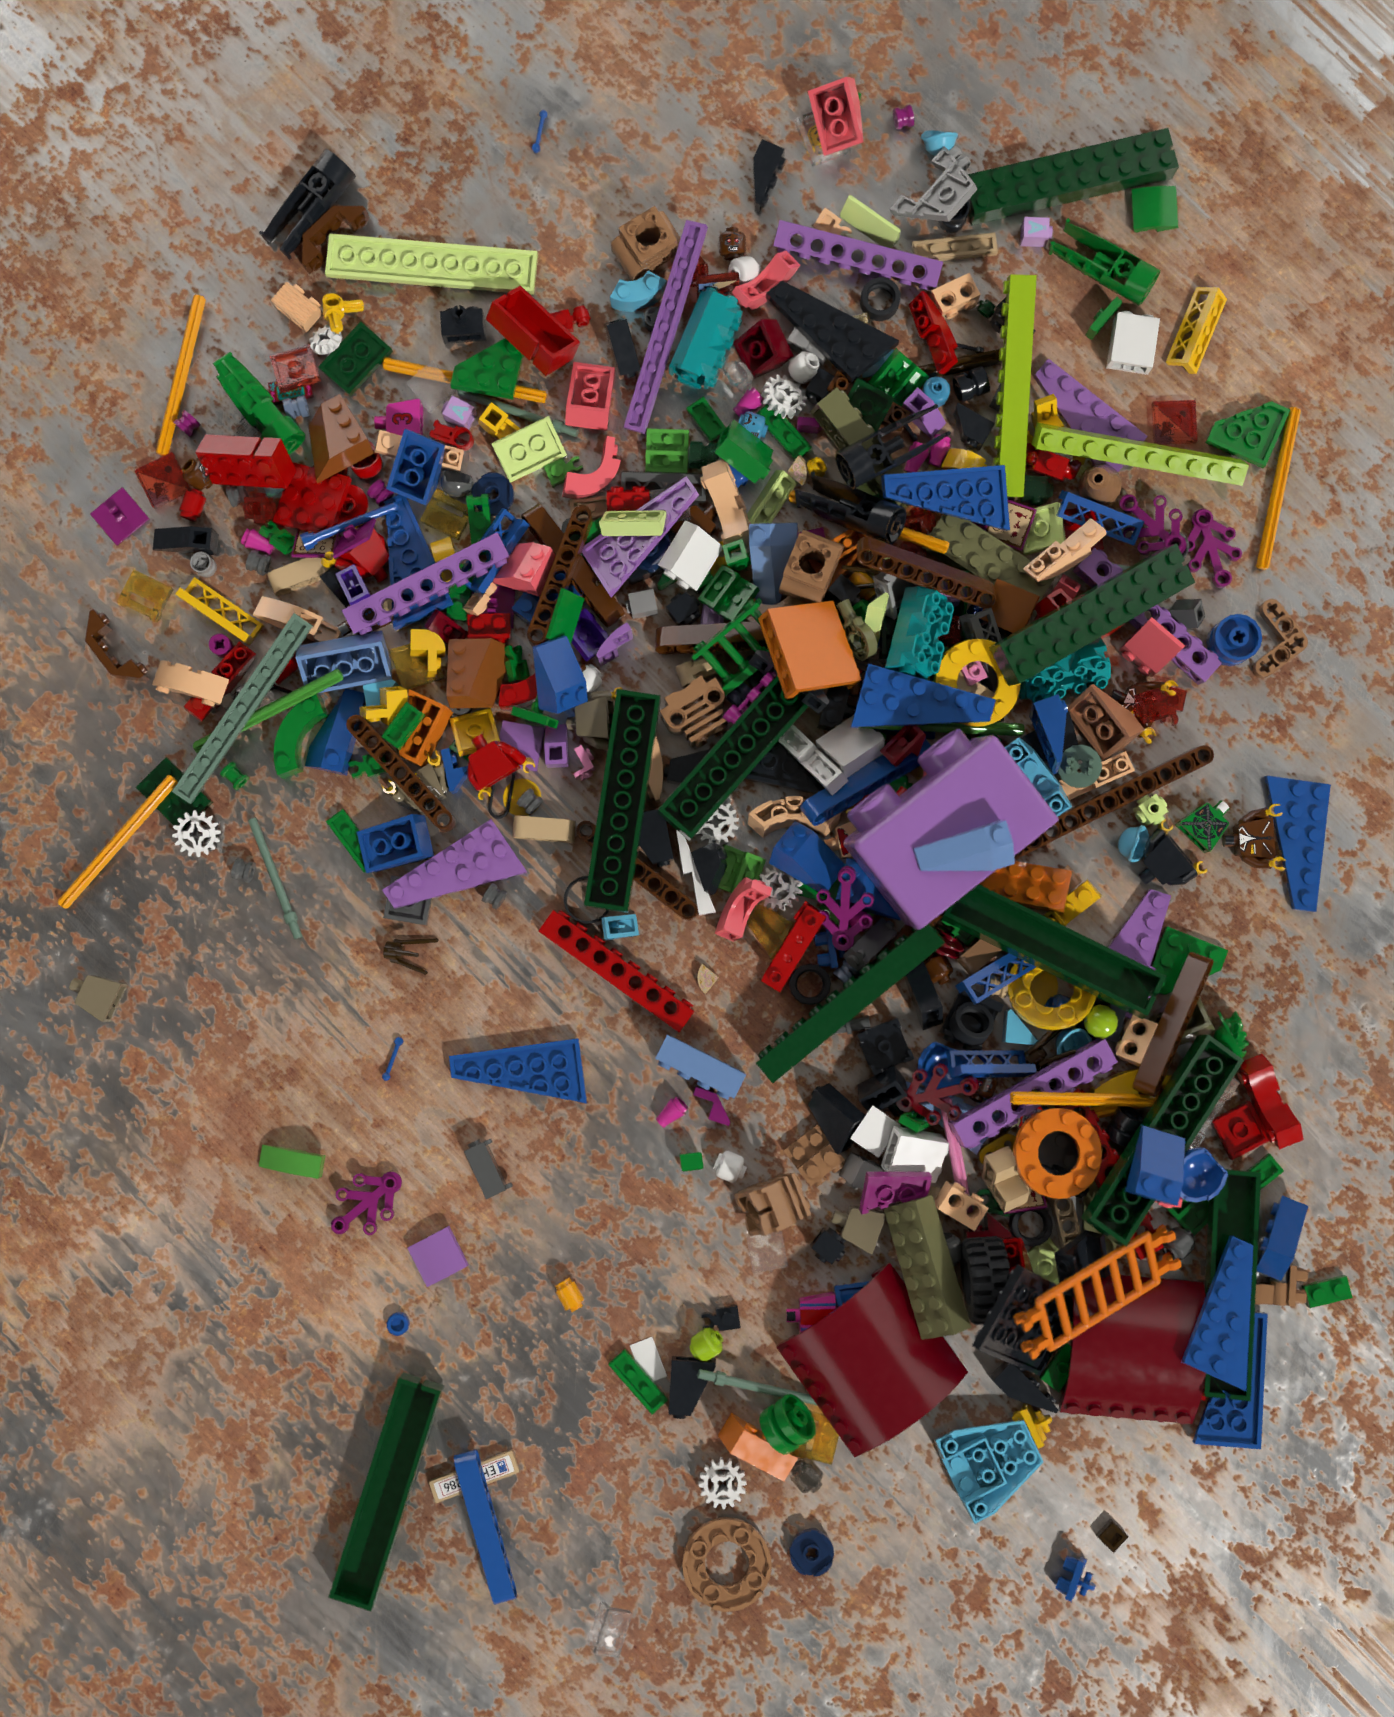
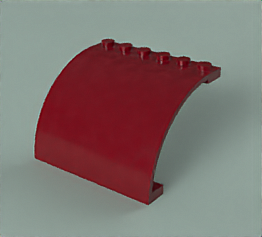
(1134, 1356)
(871, 1364)

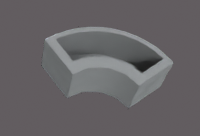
(856, 1168)

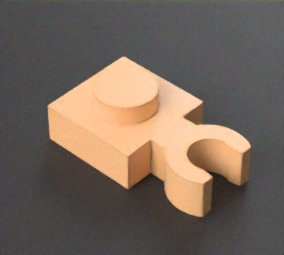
(830, 223)
(478, 602)

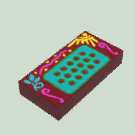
(293, 394)

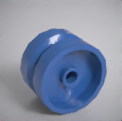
(1234, 639)

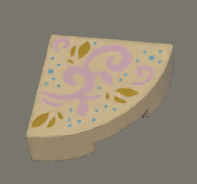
(799, 471)
(706, 978)

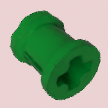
(234, 775)

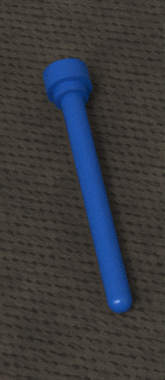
(311, 539)

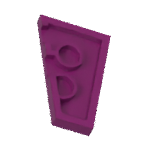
(891, 1187)

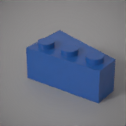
(1282, 1237)

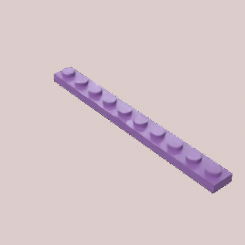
(665, 326)

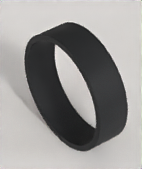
(566, 905)

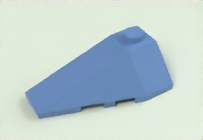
(769, 552)
(973, 850)

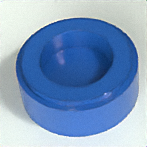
(398, 1323)

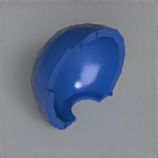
(934, 1055)
(1202, 1176)

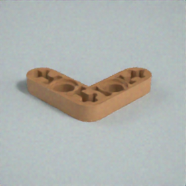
(1287, 638)

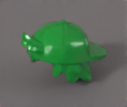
(1231, 1034)

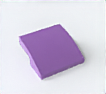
(608, 650)
(525, 738)
(438, 1256)

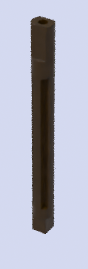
(964, 364)

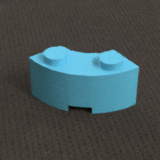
(638, 294)

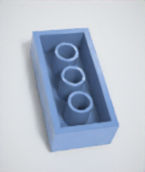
(358, 658)
(700, 1066)

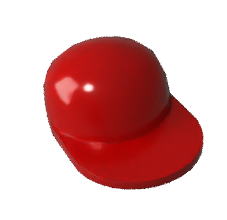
(369, 466)

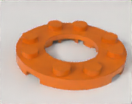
(1028, 1142)

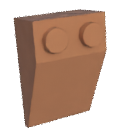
(1104, 721)

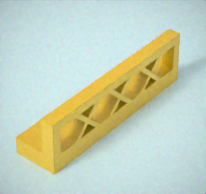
(1202, 329)
(230, 626)

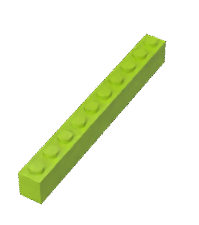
(1015, 380)
(1139, 454)

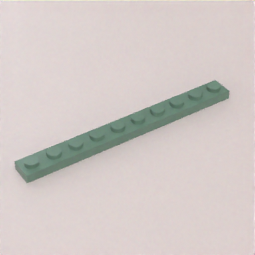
(242, 708)

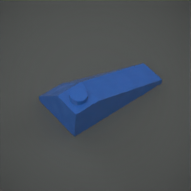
(334, 743)

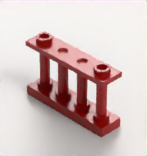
(793, 948)

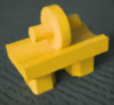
(1036, 1423)

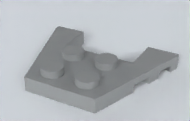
(943, 197)

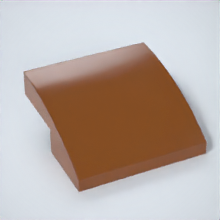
(1012, 606)

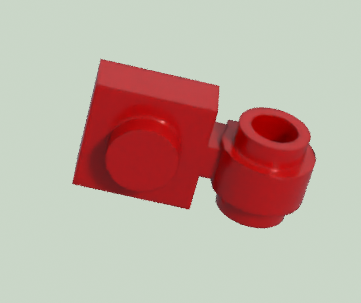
(579, 316)

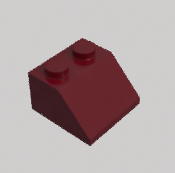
(763, 347)

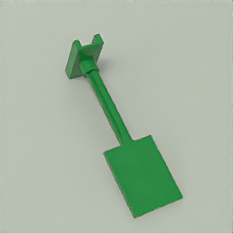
(562, 623)

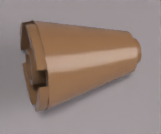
(1103, 492)

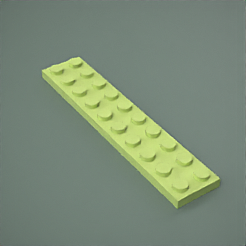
(430, 263)

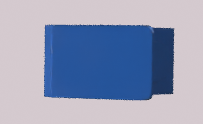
(454, 775)

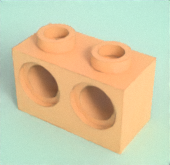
(951, 293)
(1130, 1040)
(958, 1208)

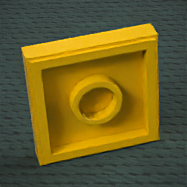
(470, 726)

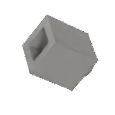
(642, 604)

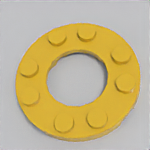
(972, 651)
(1047, 1017)

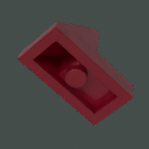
(445, 627)
(907, 740)
(992, 1228)

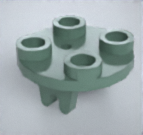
(1090, 766)

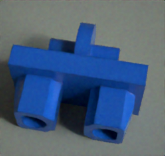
(829, 958)
(1069, 1587)

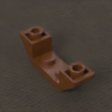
(353, 216)
(895, 412)
(99, 627)

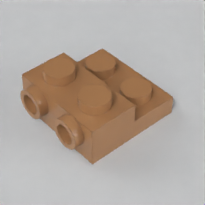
(814, 1156)

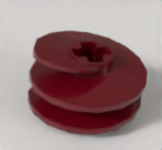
(952, 944)

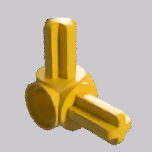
(335, 308)

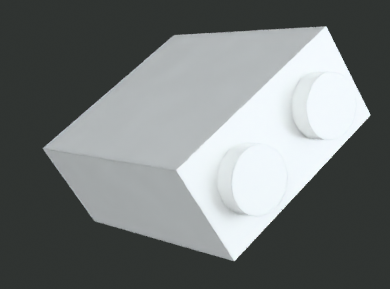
(1133, 342)
(690, 556)
(850, 747)
(915, 1152)

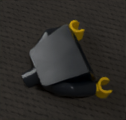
(1167, 860)

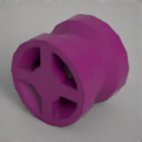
(903, 117)
(187, 423)
(379, 492)
(224, 648)

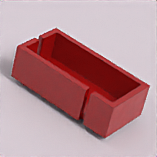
(532, 330)
(231, 461)

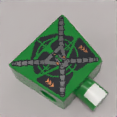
(1205, 825)

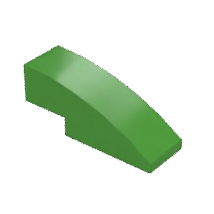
(292, 1161)

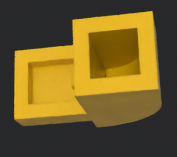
(1046, 411)
(496, 422)
(962, 458)
(442, 549)
(429, 645)
(391, 702)

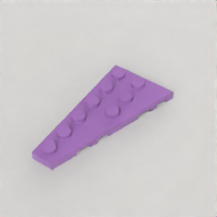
(1084, 409)
(618, 556)
(466, 864)
(1142, 930)

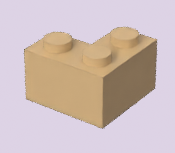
(1003, 1179)

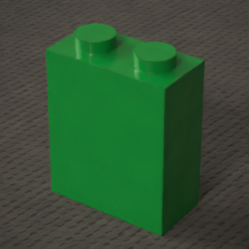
(744, 452)

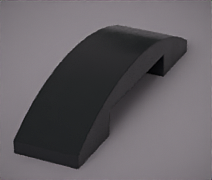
(814, 699)

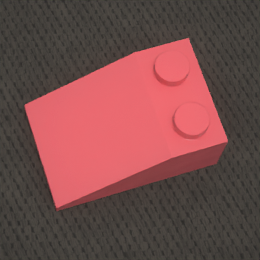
(837, 115)
(590, 396)
(527, 568)
(1151, 647)

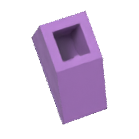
(930, 422)
(556, 746)

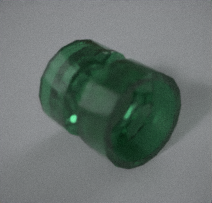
(701, 455)

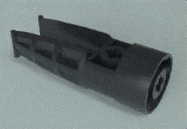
(312, 197)
(858, 466)
(855, 509)

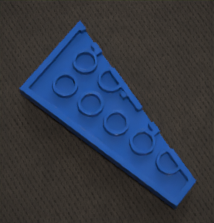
(964, 493)
(407, 556)
(906, 700)
(1300, 835)
(539, 1069)
(1222, 1329)
(1238, 1421)

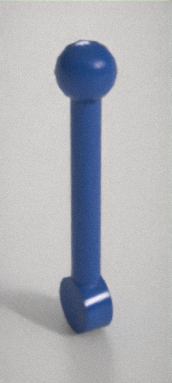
(536, 147)
(398, 1041)

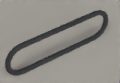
(509, 799)

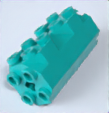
(706, 339)
(920, 622)
(1073, 672)

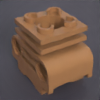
(637, 258)
(805, 586)
(698, 715)
(773, 1204)

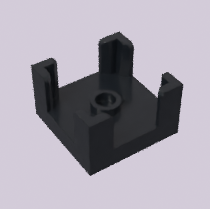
(884, 1046)

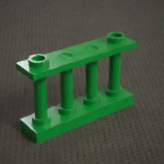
(732, 681)

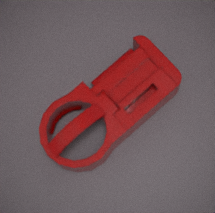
(449, 436)

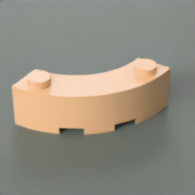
(728, 502)
(182, 680)
(782, 813)

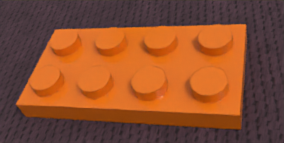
(1032, 885)

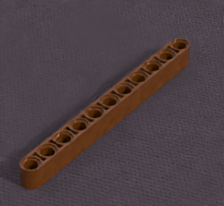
(1116, 798)

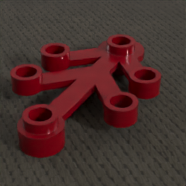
(933, 1094)

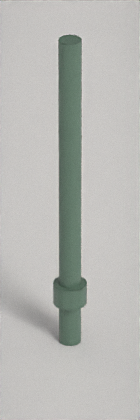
(558, 424)
(290, 917)
(720, 1378)

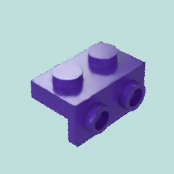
(588, 635)

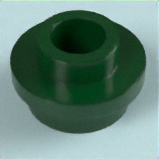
(986, 308)

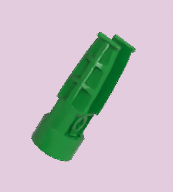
(1109, 262)
(256, 404)

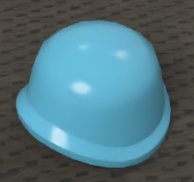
(936, 140)
(1132, 843)
(1072, 1039)

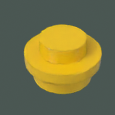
(816, 465)

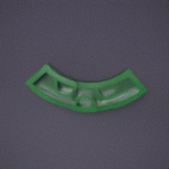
(292, 733)

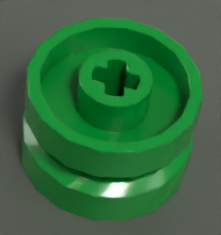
(787, 1424)

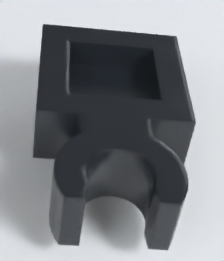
(725, 1317)

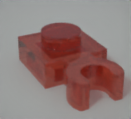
(1175, 704)

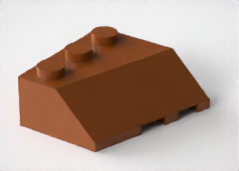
(336, 439)
(475, 672)

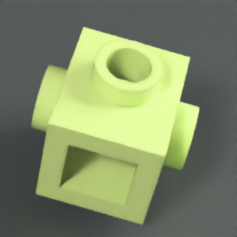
(1145, 815)

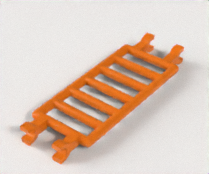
(1039, 1311)

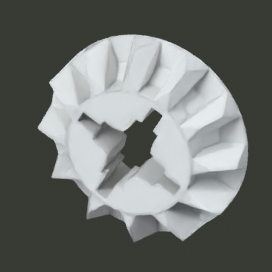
(325, 346)

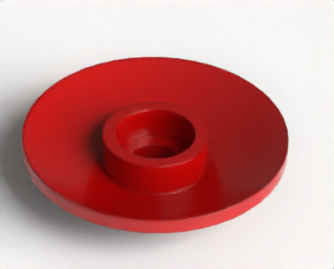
(358, 499)

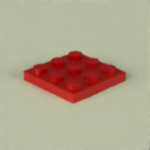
(311, 504)

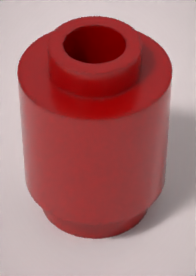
(192, 505)

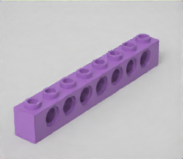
(787, 230)
(355, 613)
(1208, 660)
(963, 1126)

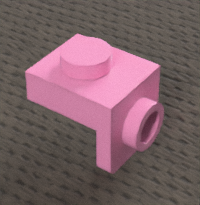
(973, 673)
(585, 757)

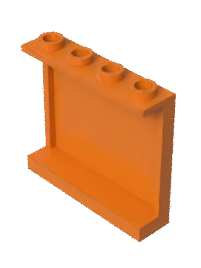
(809, 647)

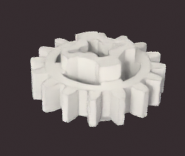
(783, 396)
(717, 831)
(186, 834)
(780, 896)
(728, 1475)

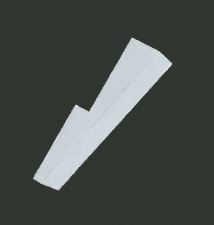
(813, 760)
(703, 899)

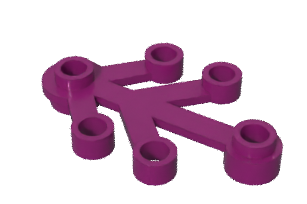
(1156, 527)
(1211, 545)
(735, 712)
(843, 911)
(370, 1201)

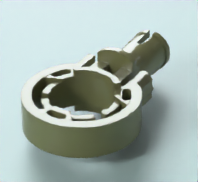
(854, 628)

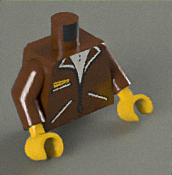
(1127, 700)
(1255, 839)

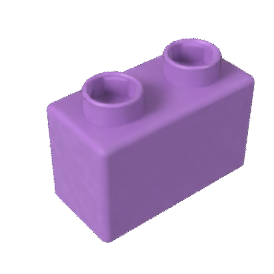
(963, 790)

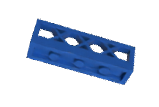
(1103, 510)
(510, 539)
(986, 973)
(988, 1069)

